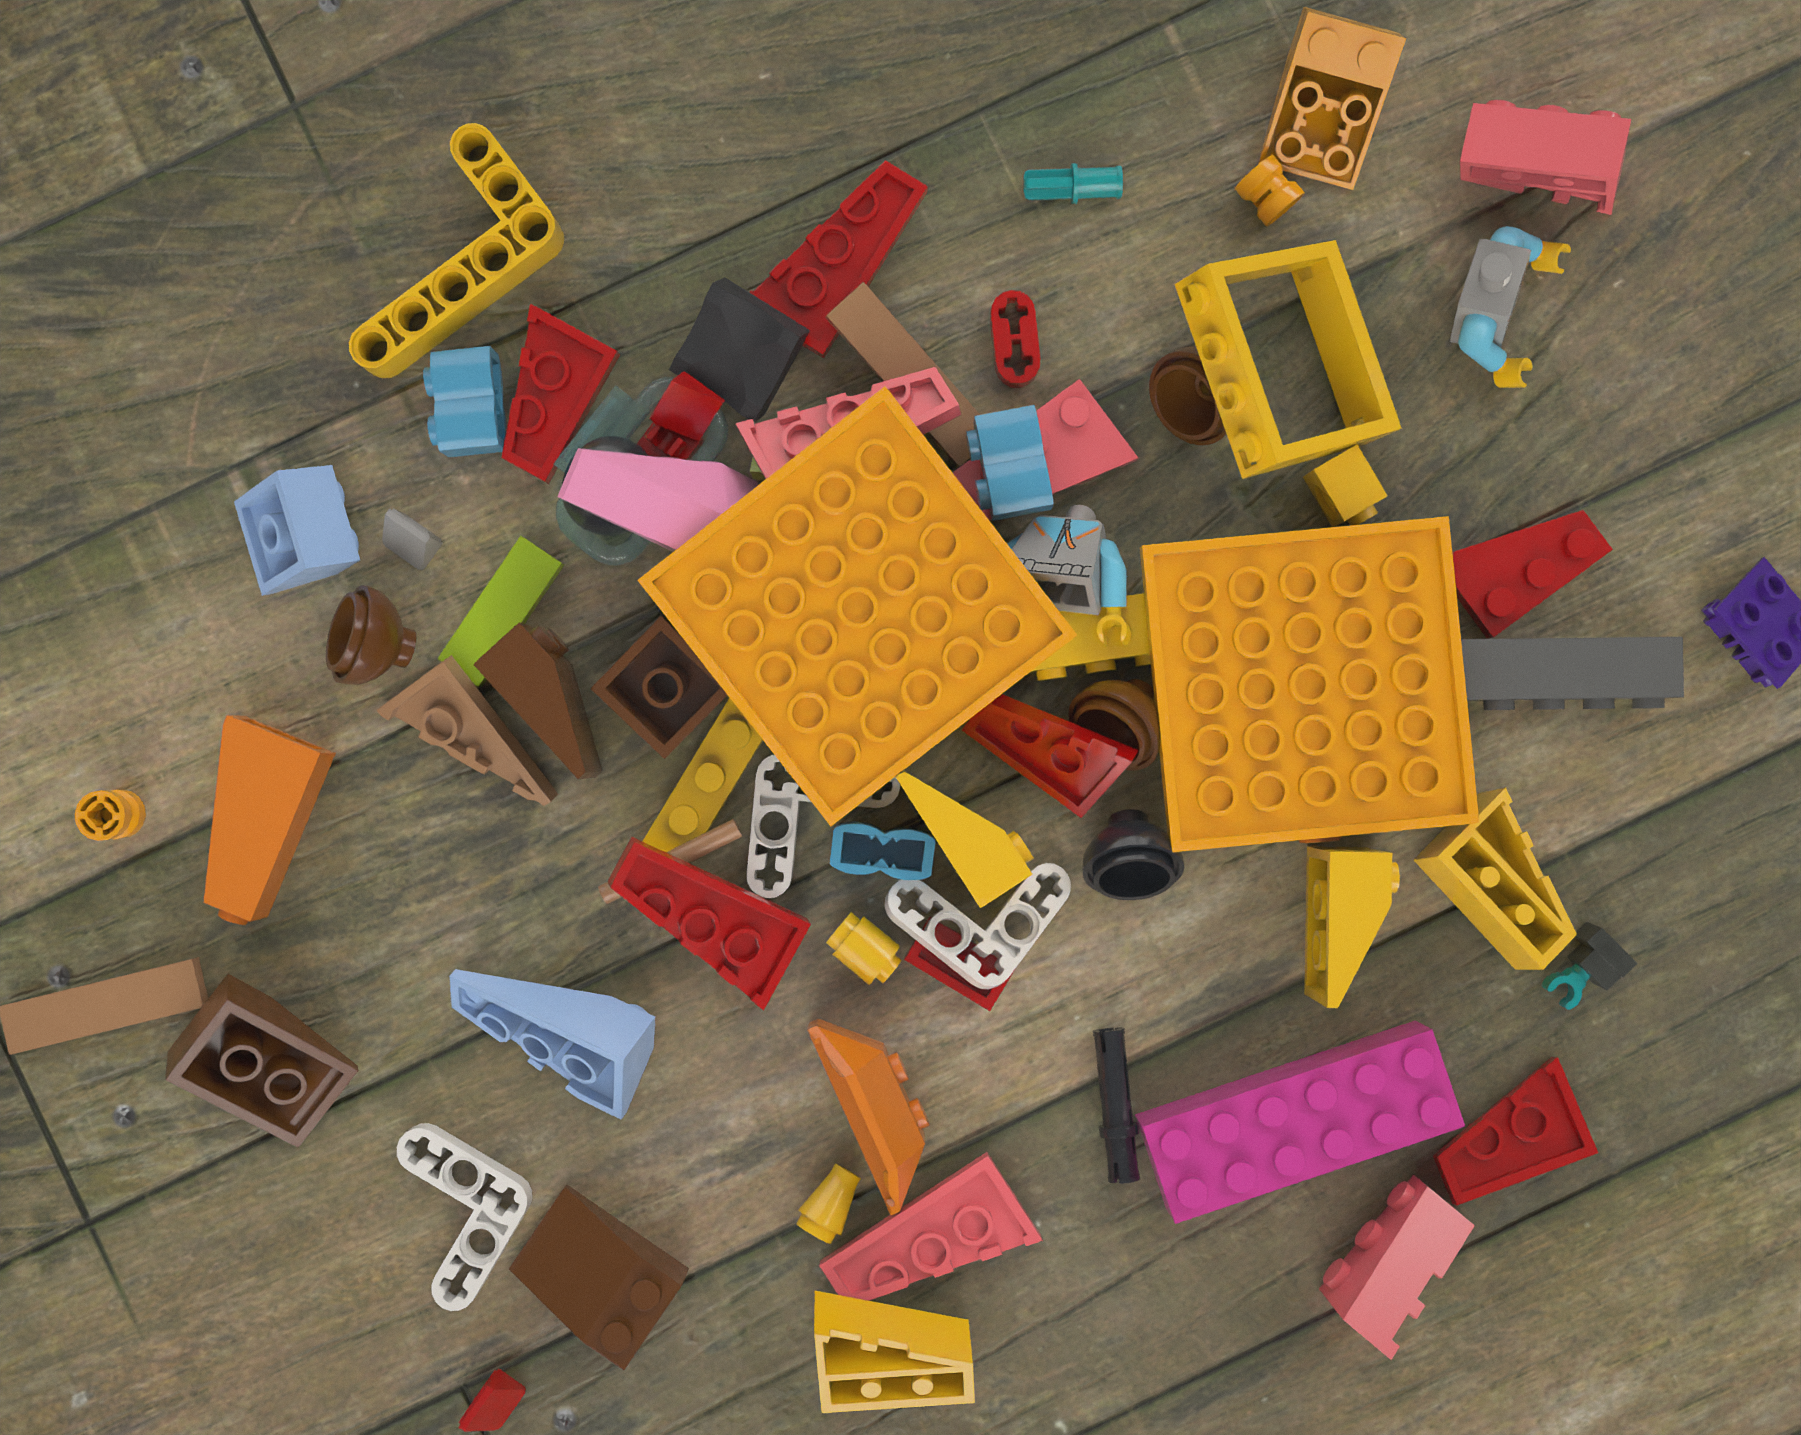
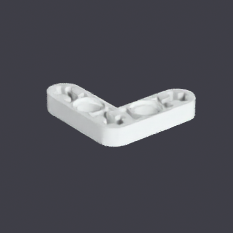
(787, 803)
(991, 940)
(486, 1212)

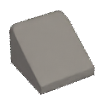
(409, 539)

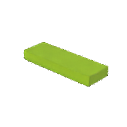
(502, 605)

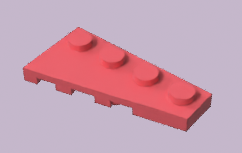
(780, 439)
(946, 1227)

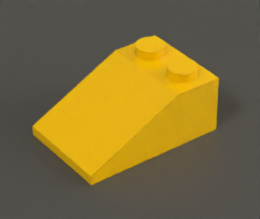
(976, 847)
(1345, 907)

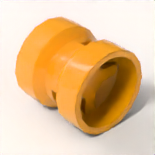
(1263, 180)
(123, 814)

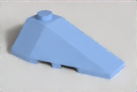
(577, 1033)

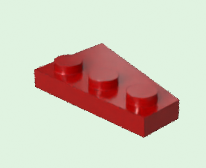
(554, 392)
(1521, 569)
(1051, 752)
(1517, 1138)

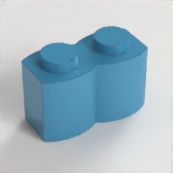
(467, 401)
(1011, 463)
(898, 852)

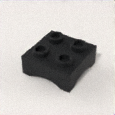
(740, 348)

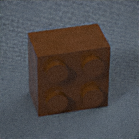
(660, 688)

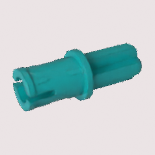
(1073, 183)

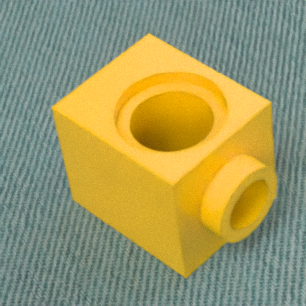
(1346, 488)

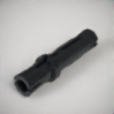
(1116, 1105)

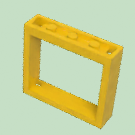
(1337, 333)

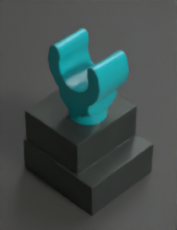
(1595, 959)

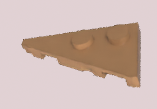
(461, 721)

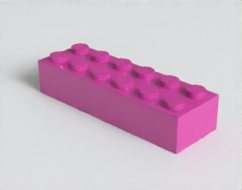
(1299, 1120)

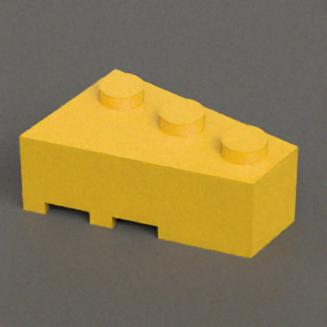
(1499, 884)
(889, 1356)

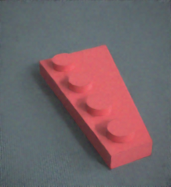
(1076, 443)

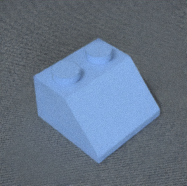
(297, 528)

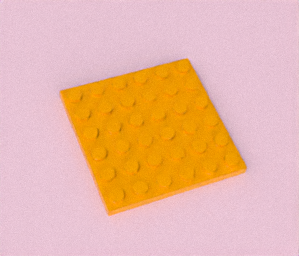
(857, 606)
(1309, 684)

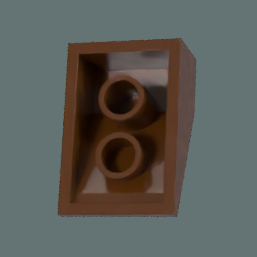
(543, 689)
(258, 1062)
(598, 1276)

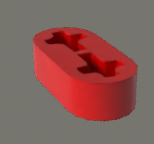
(1026, 338)

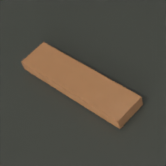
(893, 354)
(103, 1006)

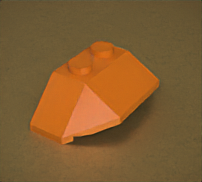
(875, 1104)

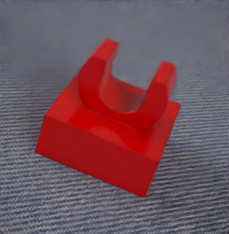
(664, 442)

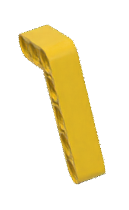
(467, 266)

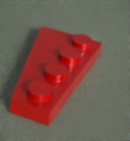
(843, 253)
(720, 922)

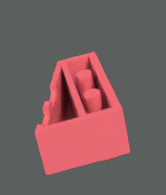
(1546, 151)
(1394, 1262)

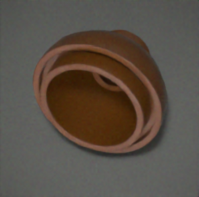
(1184, 398)
(367, 638)
(1121, 713)

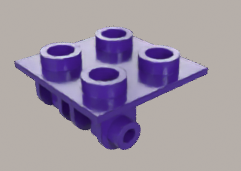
(1764, 620)

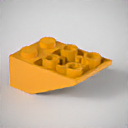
(1331, 97)

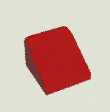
(687, 407)
(492, 1403)

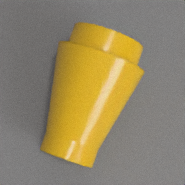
(829, 1204)

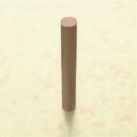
(691, 850)

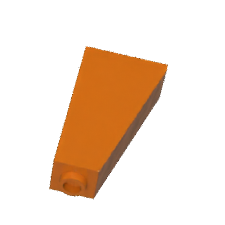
(259, 814)

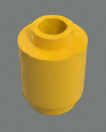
(864, 949)

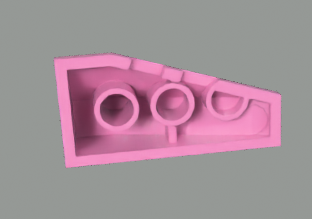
(651, 495)

